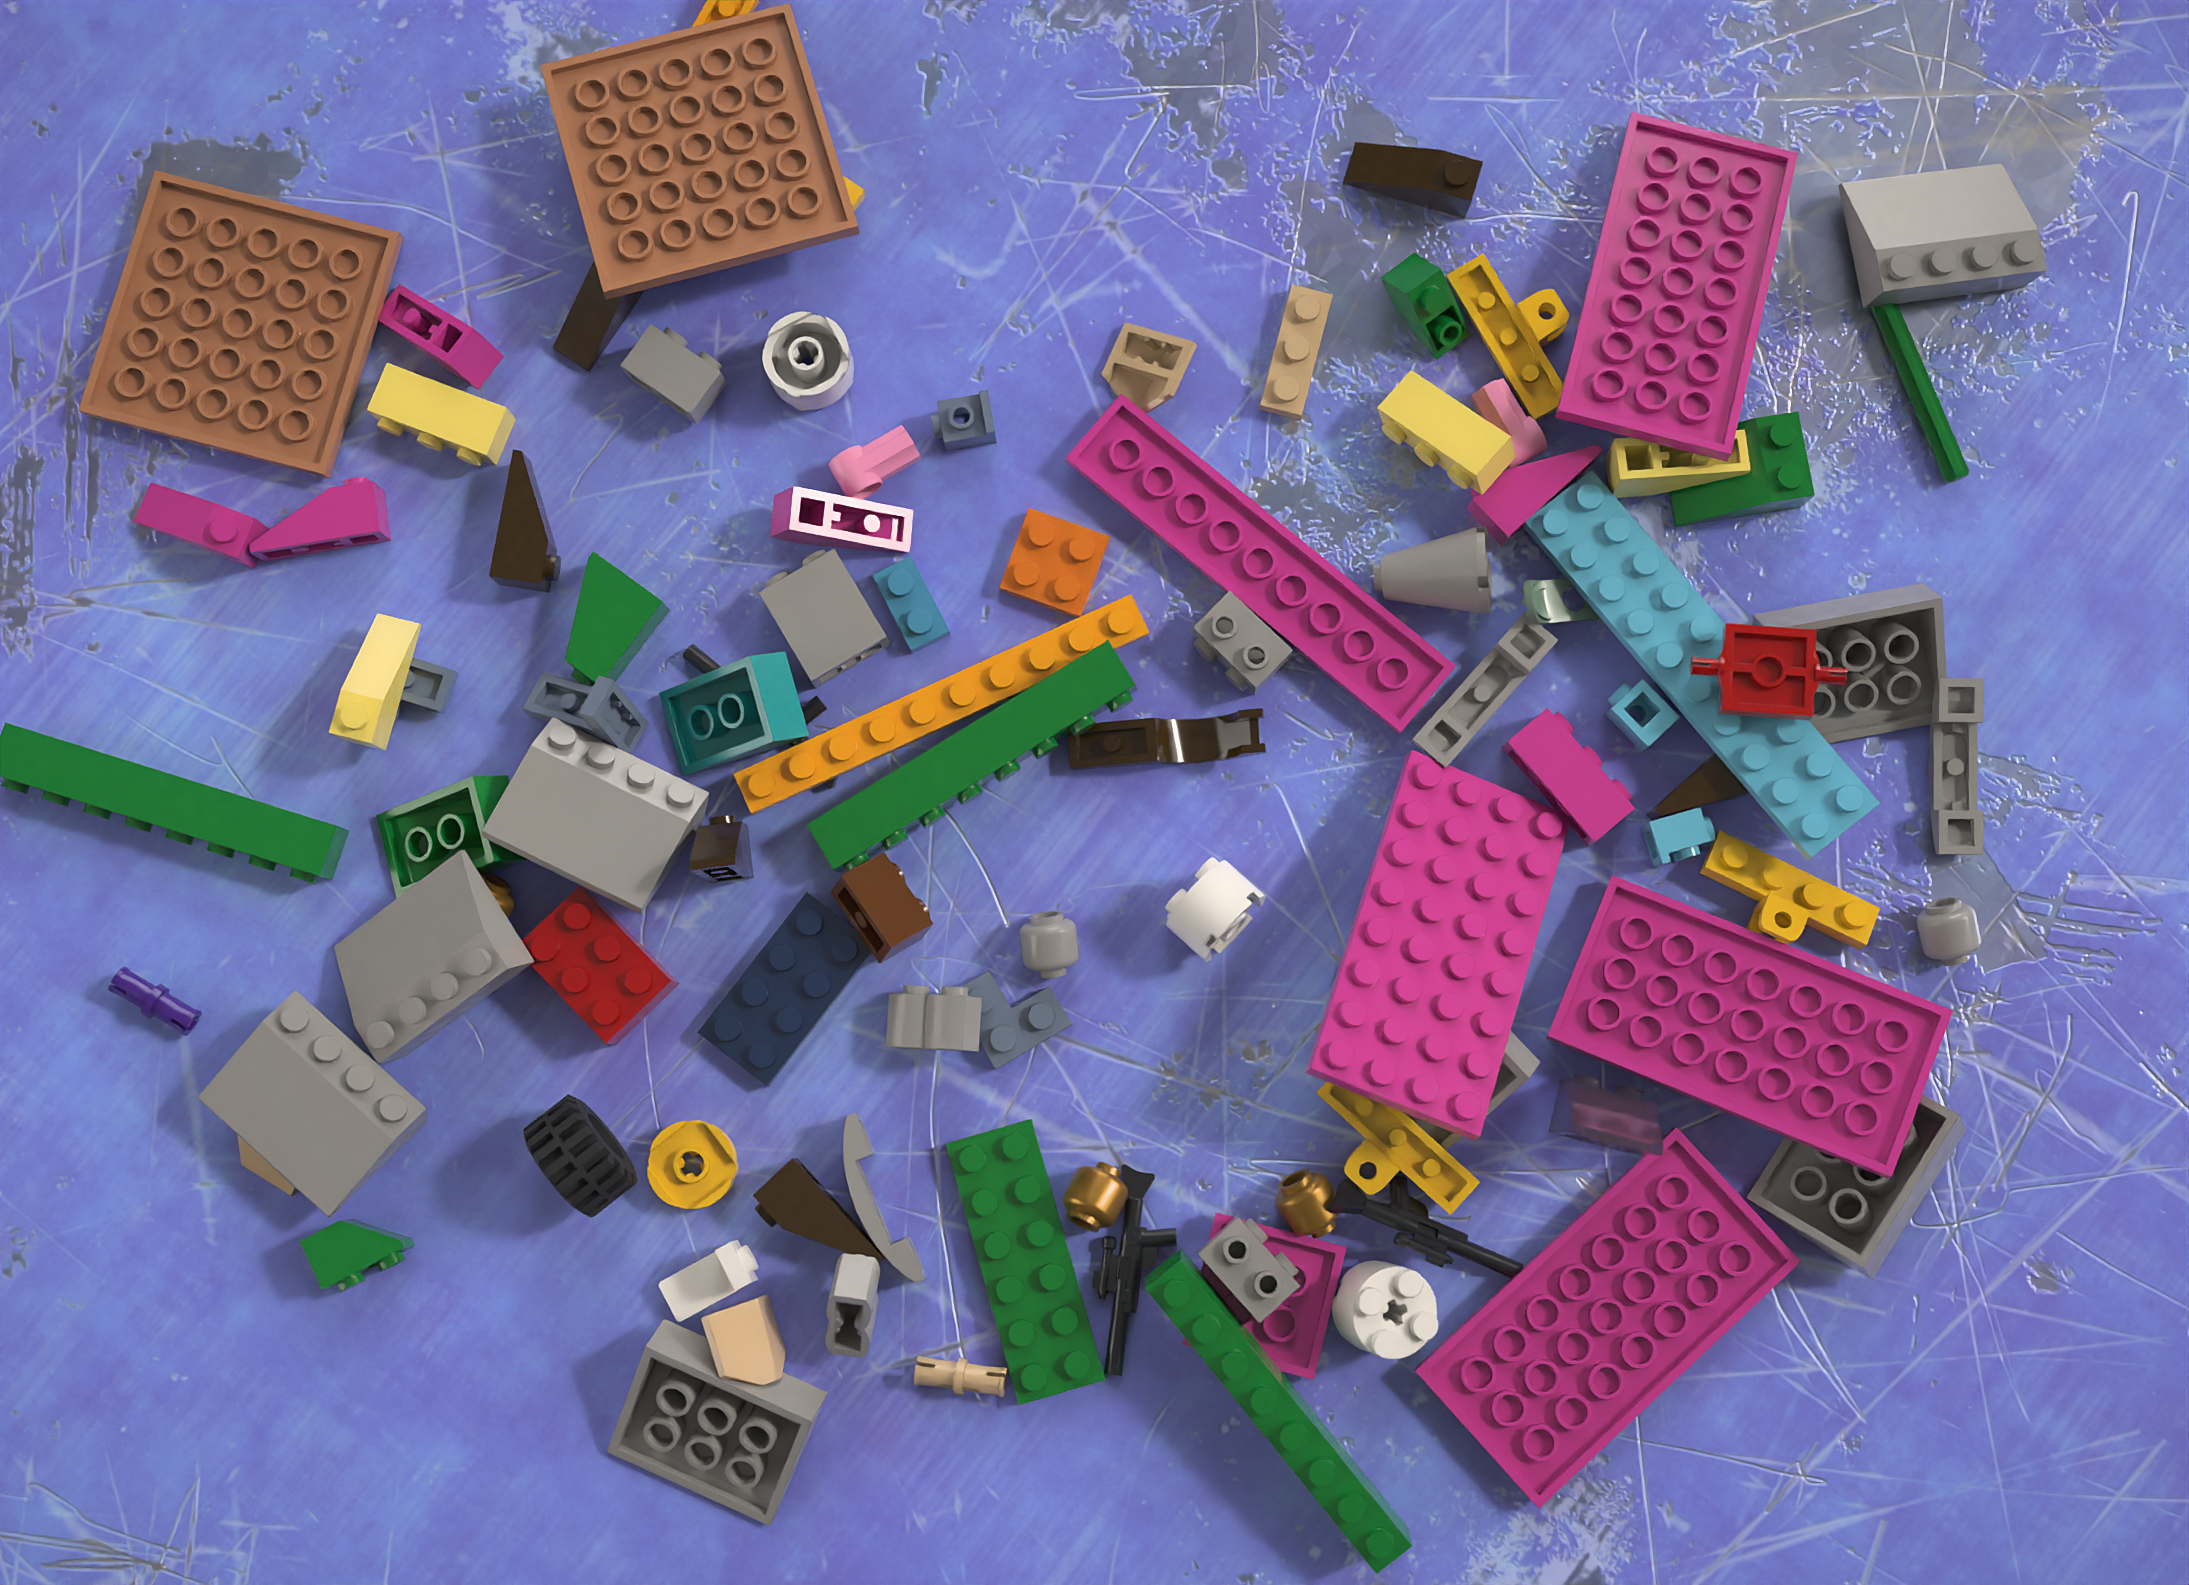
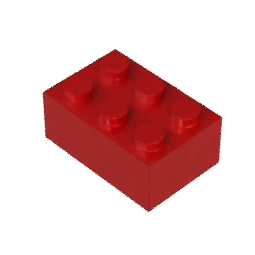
(598, 966)

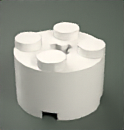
(826, 344)
(1213, 908)
(1385, 1309)

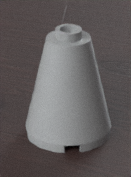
(1440, 573)

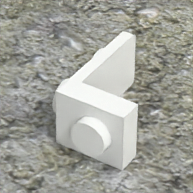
(709, 1280)

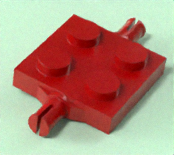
(1768, 671)

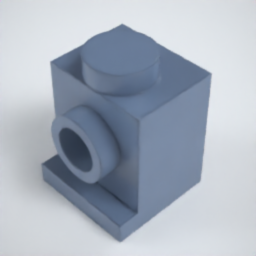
(978, 429)

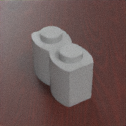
(932, 1020)
(852, 1305)

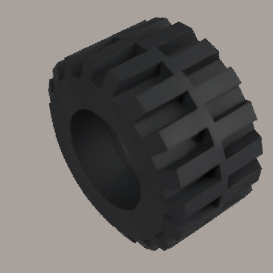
(580, 1156)

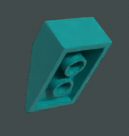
(734, 712)

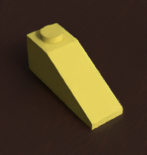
(1650, 469)
(376, 683)

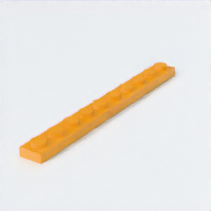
(936, 706)

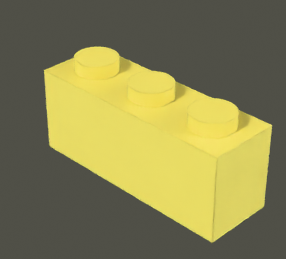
(440, 415)
(1446, 433)

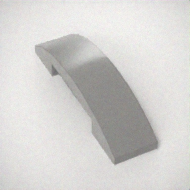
(1484, 690)
(1954, 765)
(855, 1148)

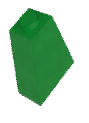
(610, 622)

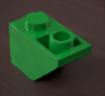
(1426, 304)
(351, 1248)

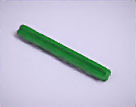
(1921, 392)

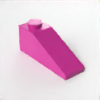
(440, 336)
(1526, 489)
(332, 521)
(840, 521)
(200, 523)

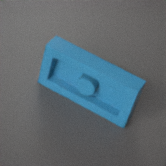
(911, 604)

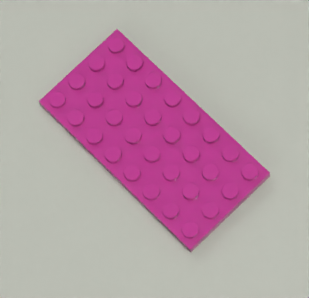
(1678, 286)
(1440, 946)
(1750, 1026)
(1606, 1317)

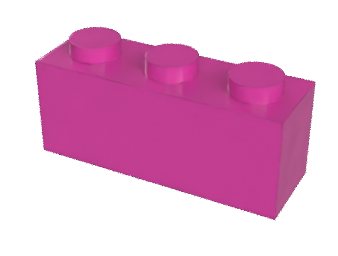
(1569, 776)

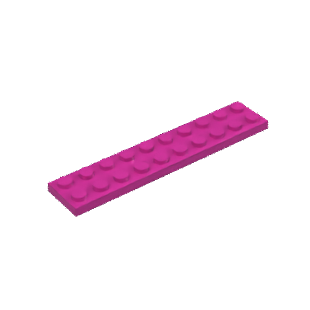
(1260, 563)

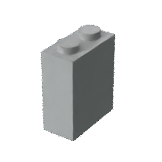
(823, 616)

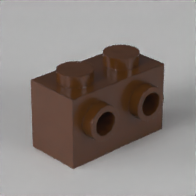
(882, 907)

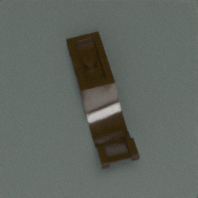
(1167, 741)

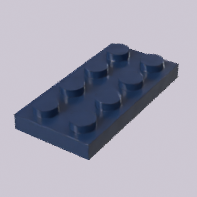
(786, 990)

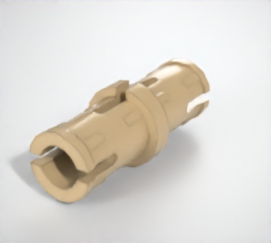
(960, 1376)

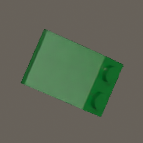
(1777, 478)
(439, 825)

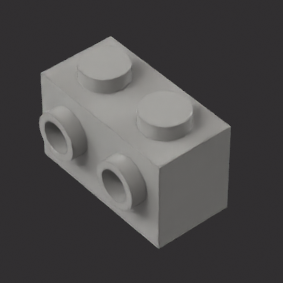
(675, 373)
(1240, 644)
(1249, 1268)

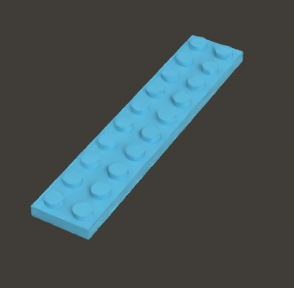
(1664, 625)

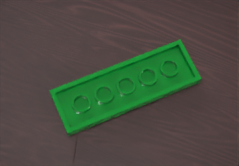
(1025, 1262)

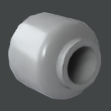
(1948, 931)
(1049, 943)

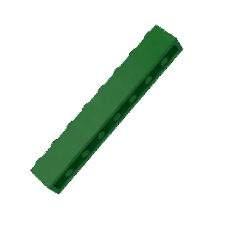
(973, 757)
(171, 802)
(1279, 1411)

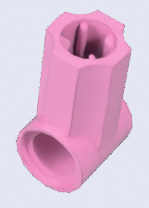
(1499, 407)
(864, 469)

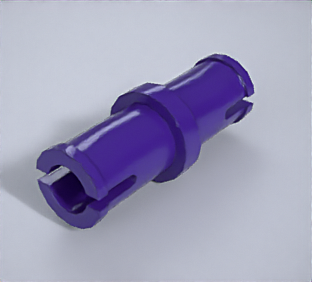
(154, 1001)

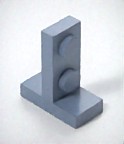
(597, 710)

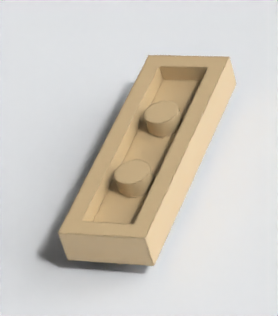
(1296, 352)

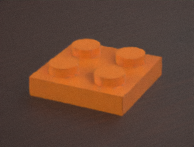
(1054, 563)

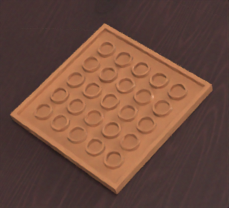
(698, 150)
(241, 324)

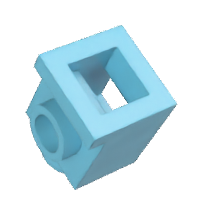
(1656, 714)
(1678, 836)

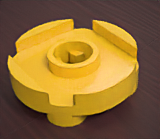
(667, 1159)

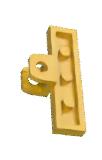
(1514, 332)
(1788, 895)
(1397, 1144)

